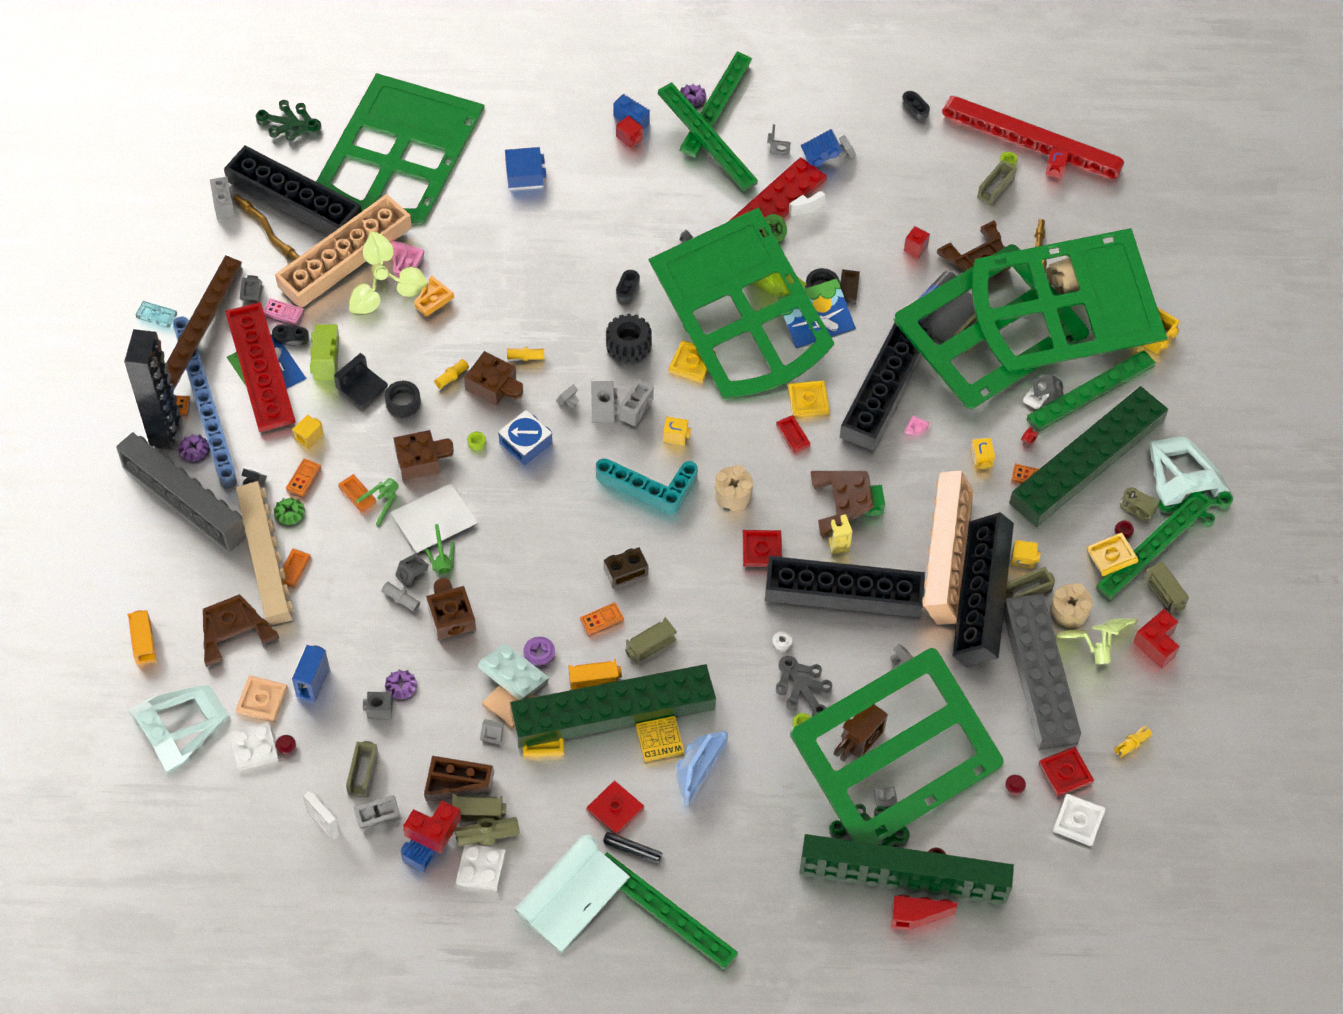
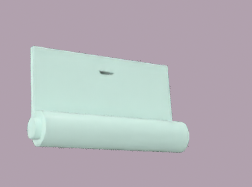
(574, 882)

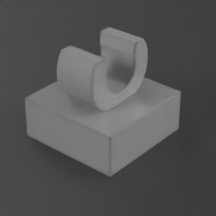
(846, 147)
(568, 397)
(901, 653)
(492, 731)
(885, 796)

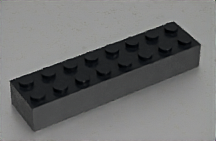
(290, 191)
(153, 389)
(882, 389)
(845, 586)
(983, 589)

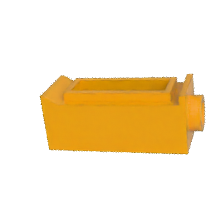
(141, 636)
(593, 674)

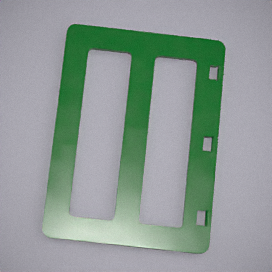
(941, 355)
(956, 711)

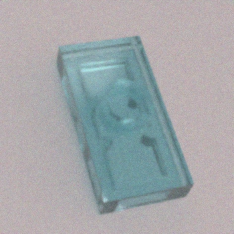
(156, 314)

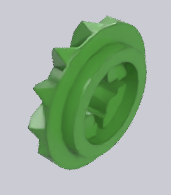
(780, 228)
(290, 517)

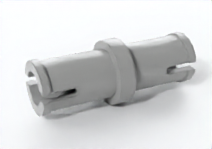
(400, 596)

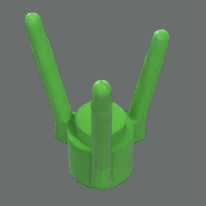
(386, 490)
(442, 564)

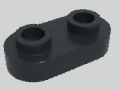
(916, 106)
(627, 287)
(290, 335)

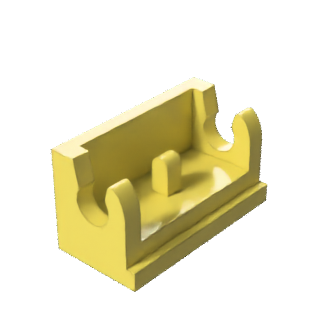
(841, 537)

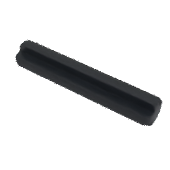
(632, 847)

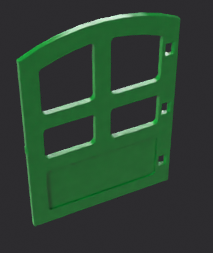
(410, 115)
(721, 266)
(1110, 287)

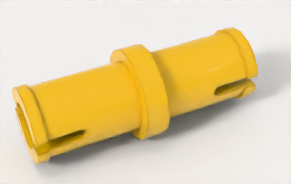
(525, 354)
(451, 373)
(1132, 741)

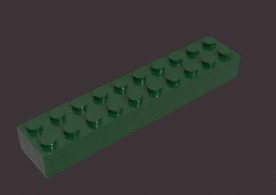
(1088, 456)
(612, 705)
(906, 869)

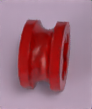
(1029, 436)

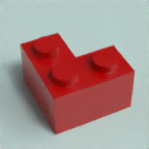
(1155, 638)
(435, 830)

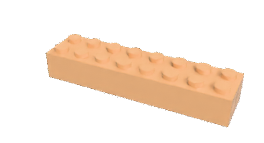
(340, 251)
(948, 546)

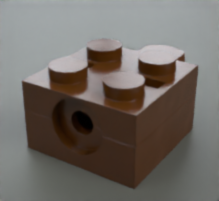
(492, 379)
(419, 454)
(450, 610)
(861, 732)

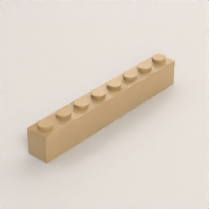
(264, 555)

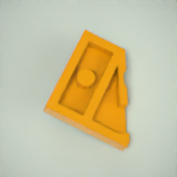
(433, 297)

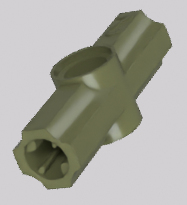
(487, 831)

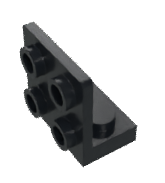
(359, 382)

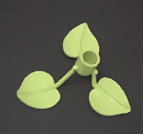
(375, 251)
(1103, 648)

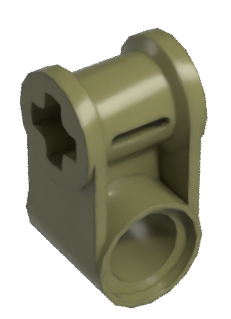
(1139, 505)

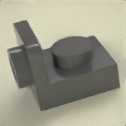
(250, 288)
(410, 568)

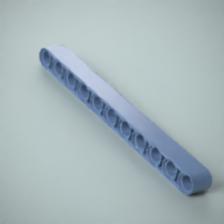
(206, 409)

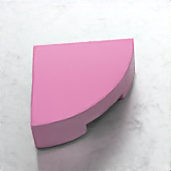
(916, 426)

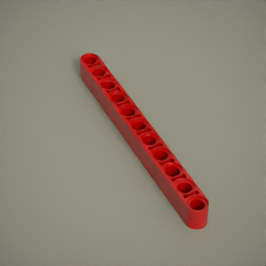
(1032, 136)

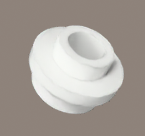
(782, 646)

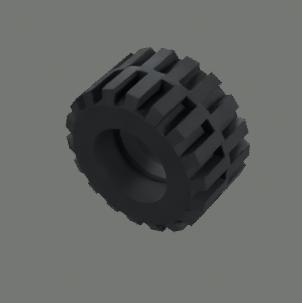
(628, 350)

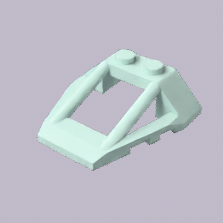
(1178, 487)
(161, 740)

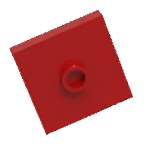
(759, 546)
(1066, 771)
(615, 808)

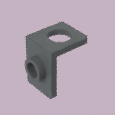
(774, 143)
(1054, 385)

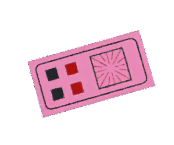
(283, 312)

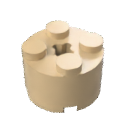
(1062, 276)
(733, 488)
(1071, 606)

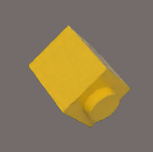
(308, 431)
(676, 431)
(982, 453)
(1025, 554)

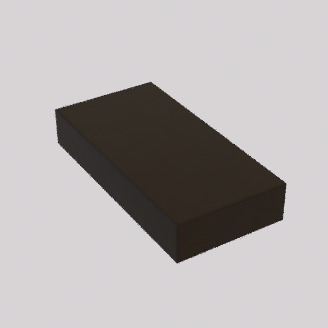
(849, 285)

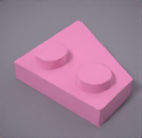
(405, 256)

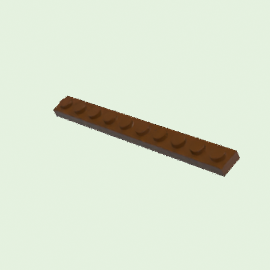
(202, 318)

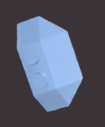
(698, 762)

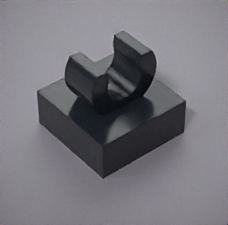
(252, 476)

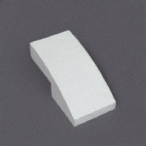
(804, 206)
(1036, 402)

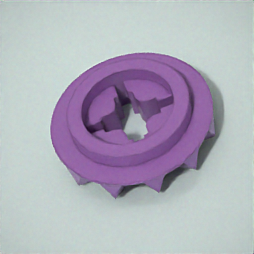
(700, 94)
(191, 454)
(532, 647)
(408, 688)

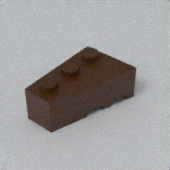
(456, 777)

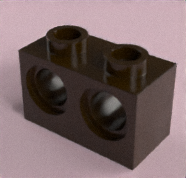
(628, 571)

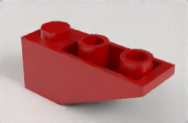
(916, 912)

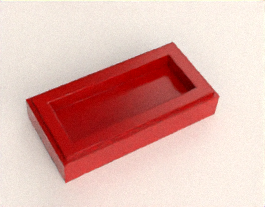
(793, 434)

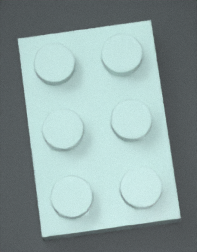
(513, 672)

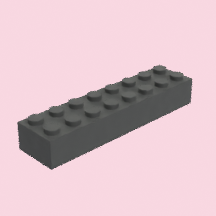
(181, 491)
(1041, 672)

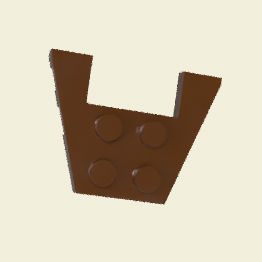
(987, 249)
(851, 495)
(229, 620)

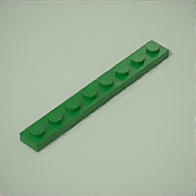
(718, 99)
(707, 137)
(1090, 391)
(1156, 544)
(676, 918)

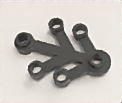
(801, 683)

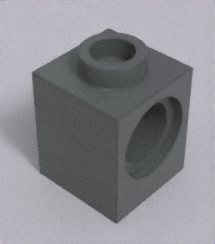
(381, 712)

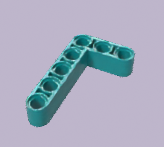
(648, 486)

